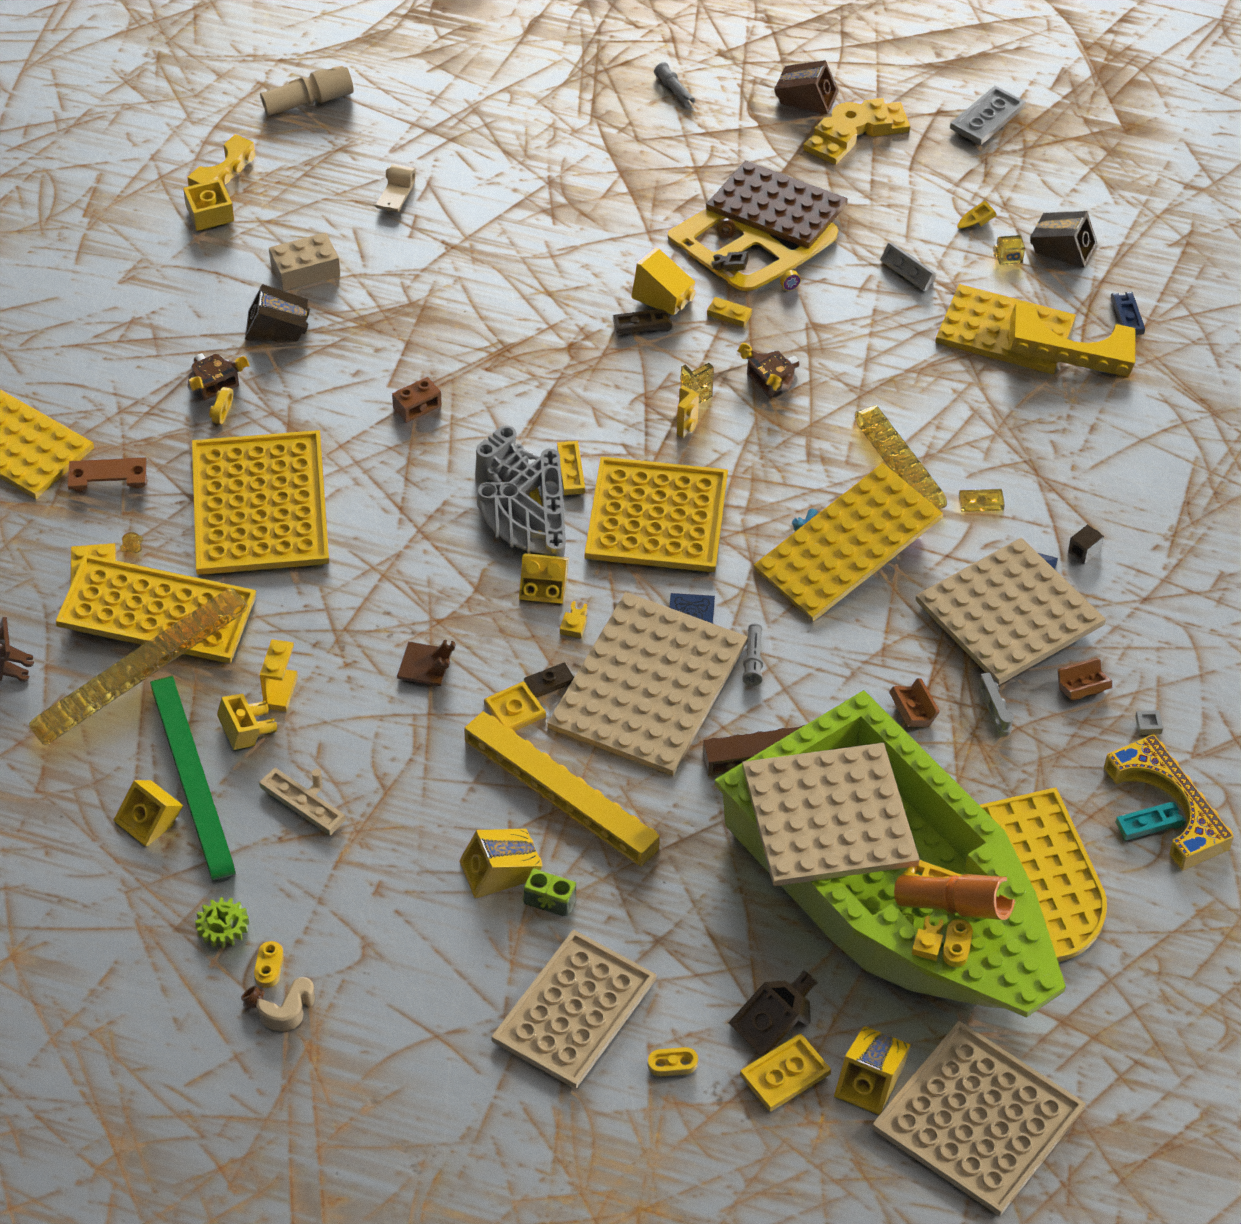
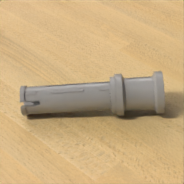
(670, 79)
(753, 662)

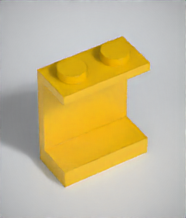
(275, 679)

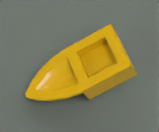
(978, 215)

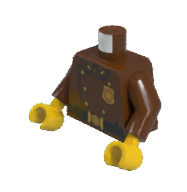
(769, 370)
(214, 373)

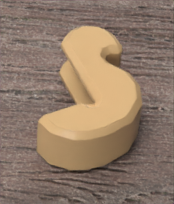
(290, 1013)

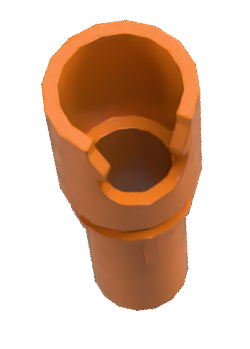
(965, 895)

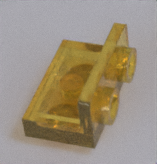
(698, 380)

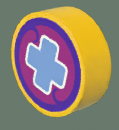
(790, 280)

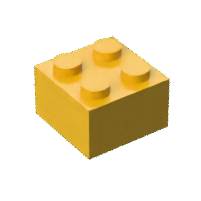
(208, 204)

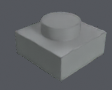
(1149, 722)

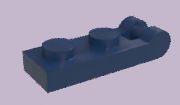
(1128, 311)

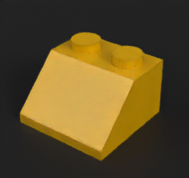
(147, 811)

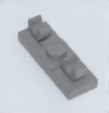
(908, 266)

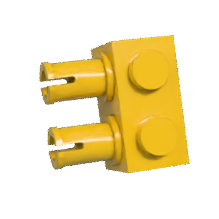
(240, 723)

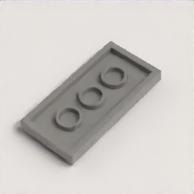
(987, 115)

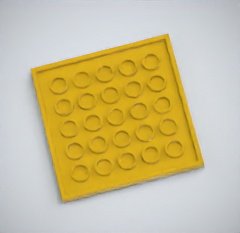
(657, 514)

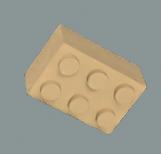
(304, 261)

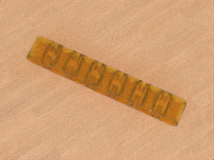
(898, 454)

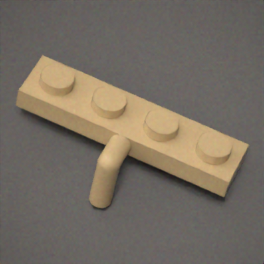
(303, 800)

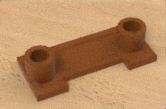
(128, 469)

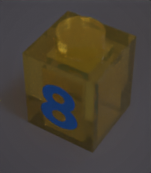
(1009, 250)

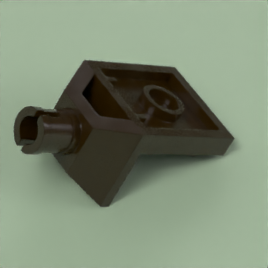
(774, 1012)

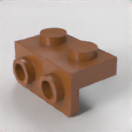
(1083, 679)
(915, 704)

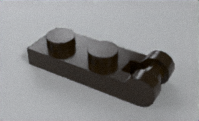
(642, 321)

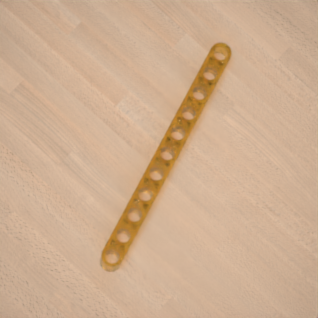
(137, 666)

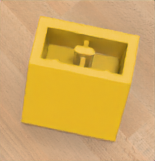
(543, 578)

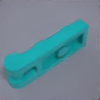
(1150, 821)

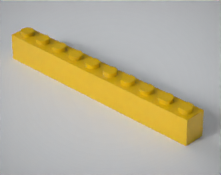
(562, 788)

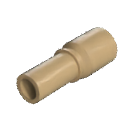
(319, 86)

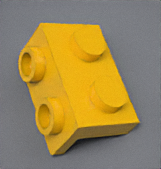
(687, 411)

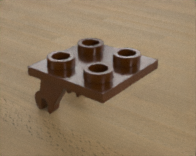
(12, 654)
(426, 662)

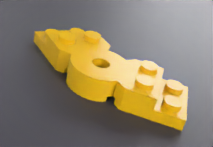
(838, 133)

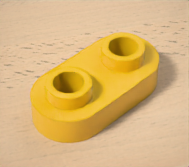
(222, 405)
(959, 941)
(268, 962)
(672, 1061)

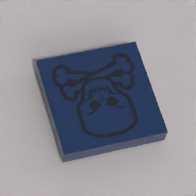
(694, 605)

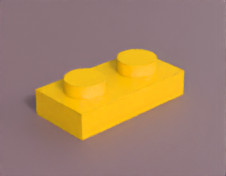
(729, 312)

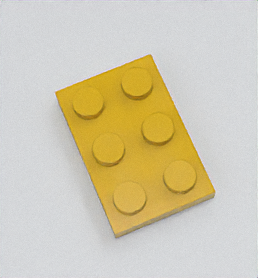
(785, 1072)

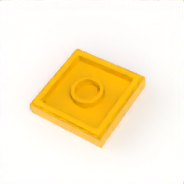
(515, 707)

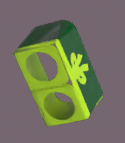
(537, 898)

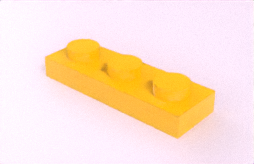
(571, 468)

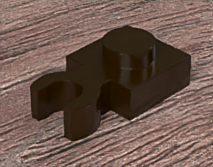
(732, 262)

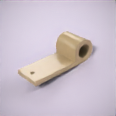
(399, 186)

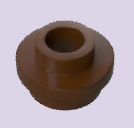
(728, 223)
(251, 996)

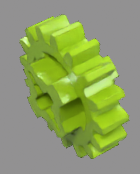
(222, 922)

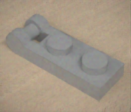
(996, 705)

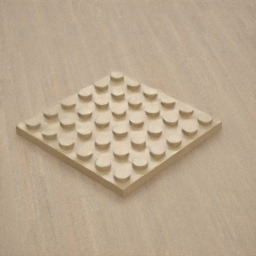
(1010, 610)
(829, 814)
(979, 1117)

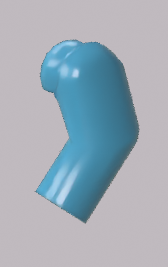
(800, 522)

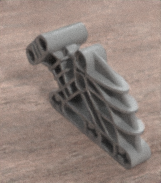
(502, 459)

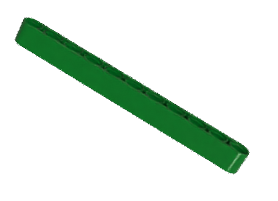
(193, 779)

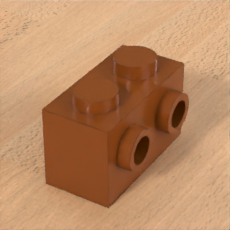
(416, 399)

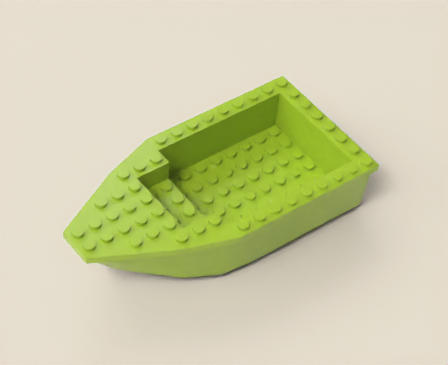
(1008, 959)

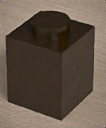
(1085, 544)

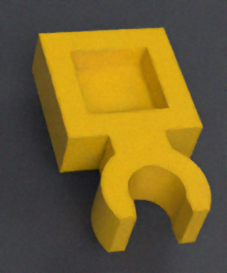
(574, 622)
(928, 940)

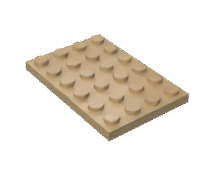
(574, 1008)

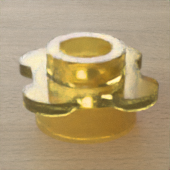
(131, 542)

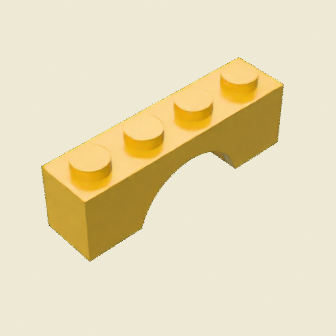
(238, 154)

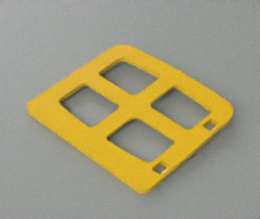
(788, 259)

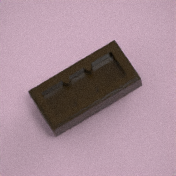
(549, 680)

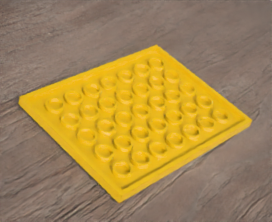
(259, 502)

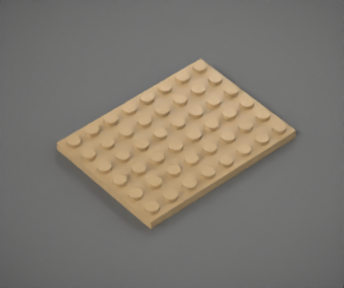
(648, 683)

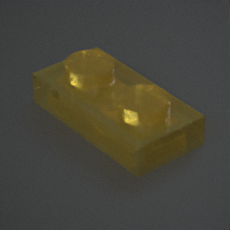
(981, 500)

